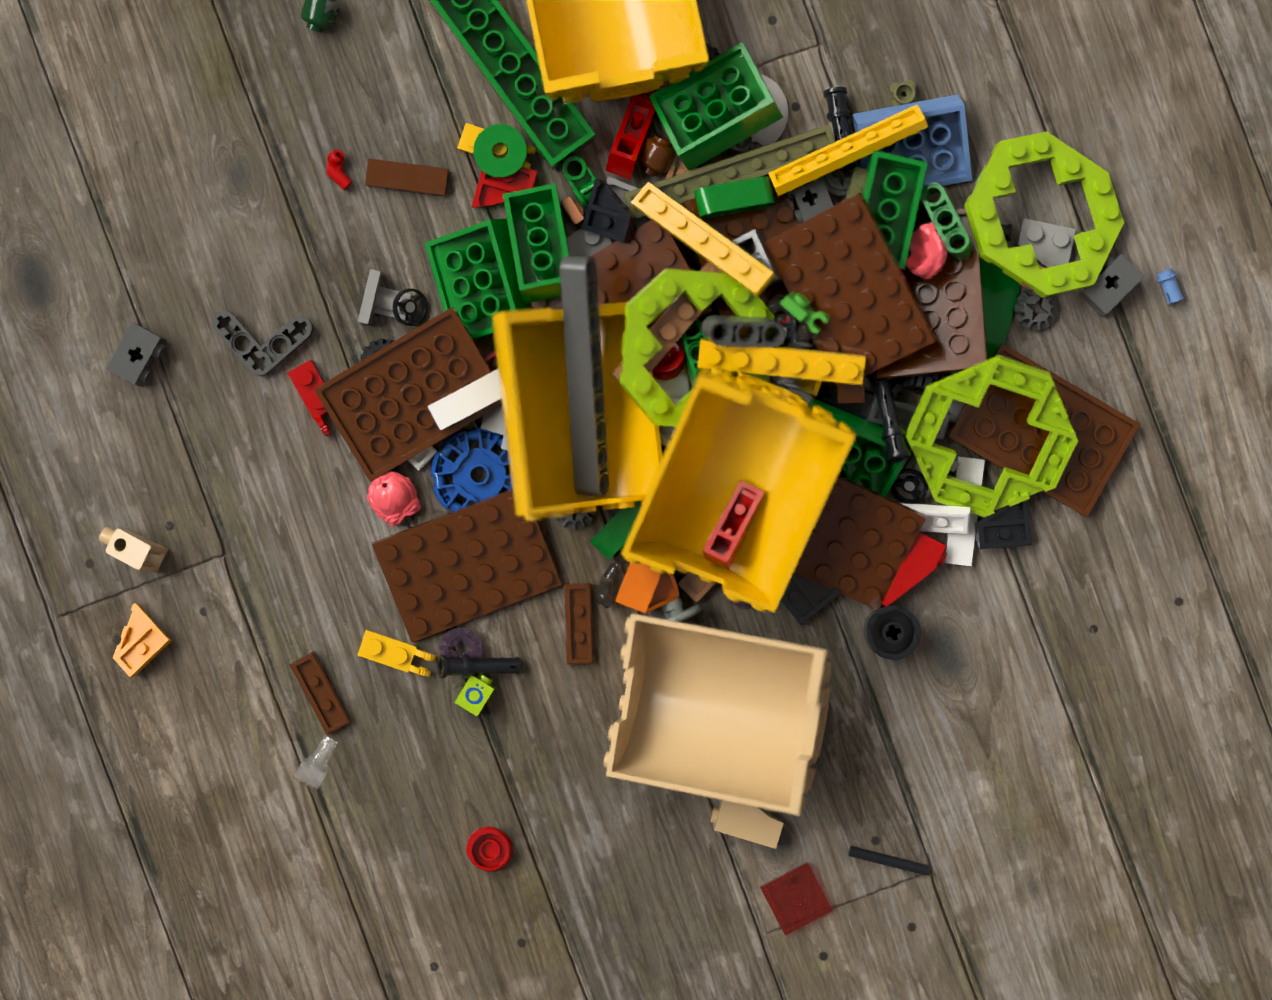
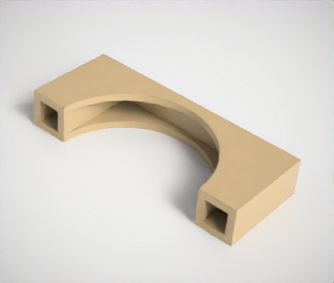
(747, 823)

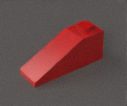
(630, 136)
(733, 525)
(919, 562)

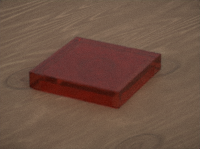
(796, 898)

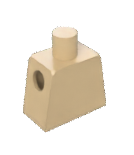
(133, 549)

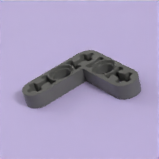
(265, 350)

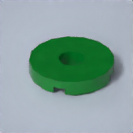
(496, 135)

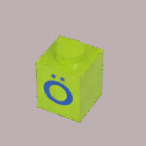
(475, 693)

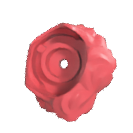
(926, 252)
(395, 500)

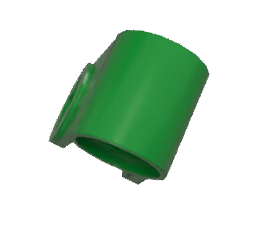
(582, 183)

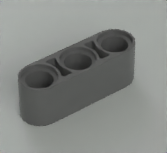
(753, 338)

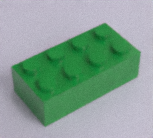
(893, 195)
(537, 240)

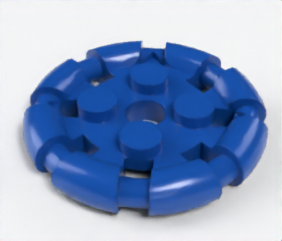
(464, 465)

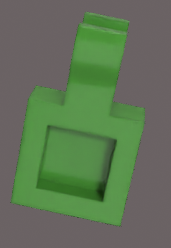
(800, 307)

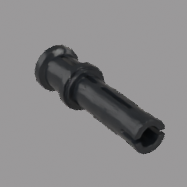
(838, 114)
(896, 433)
(466, 666)

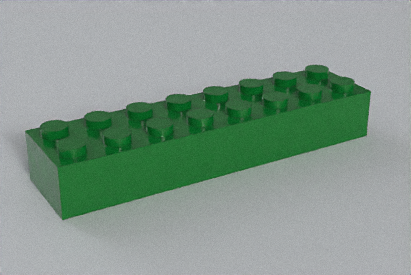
(516, 76)

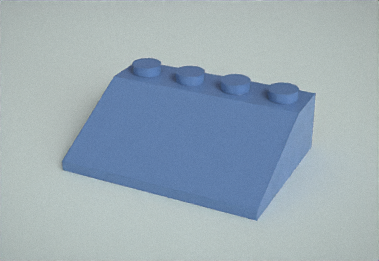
(941, 144)

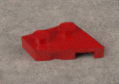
(491, 190)

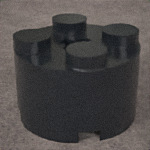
(905, 639)

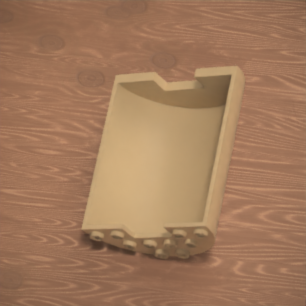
(719, 714)

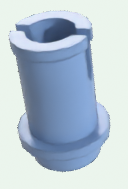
(1170, 285)

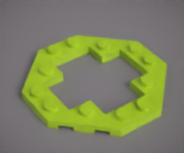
(1021, 261)
(641, 345)
(970, 388)

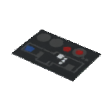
(788, 322)

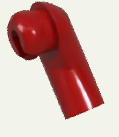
(335, 169)

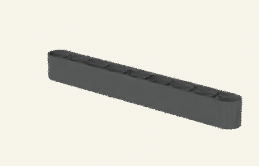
(584, 375)

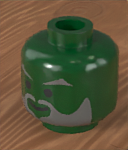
(319, 14)

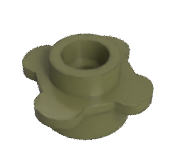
(907, 87)

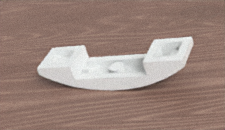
(466, 400)

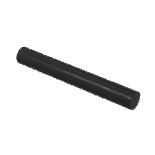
(888, 860)

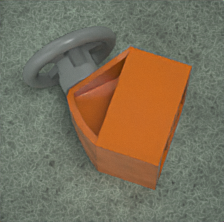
(647, 590)

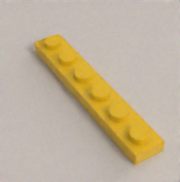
(848, 150)
(703, 239)
(783, 362)

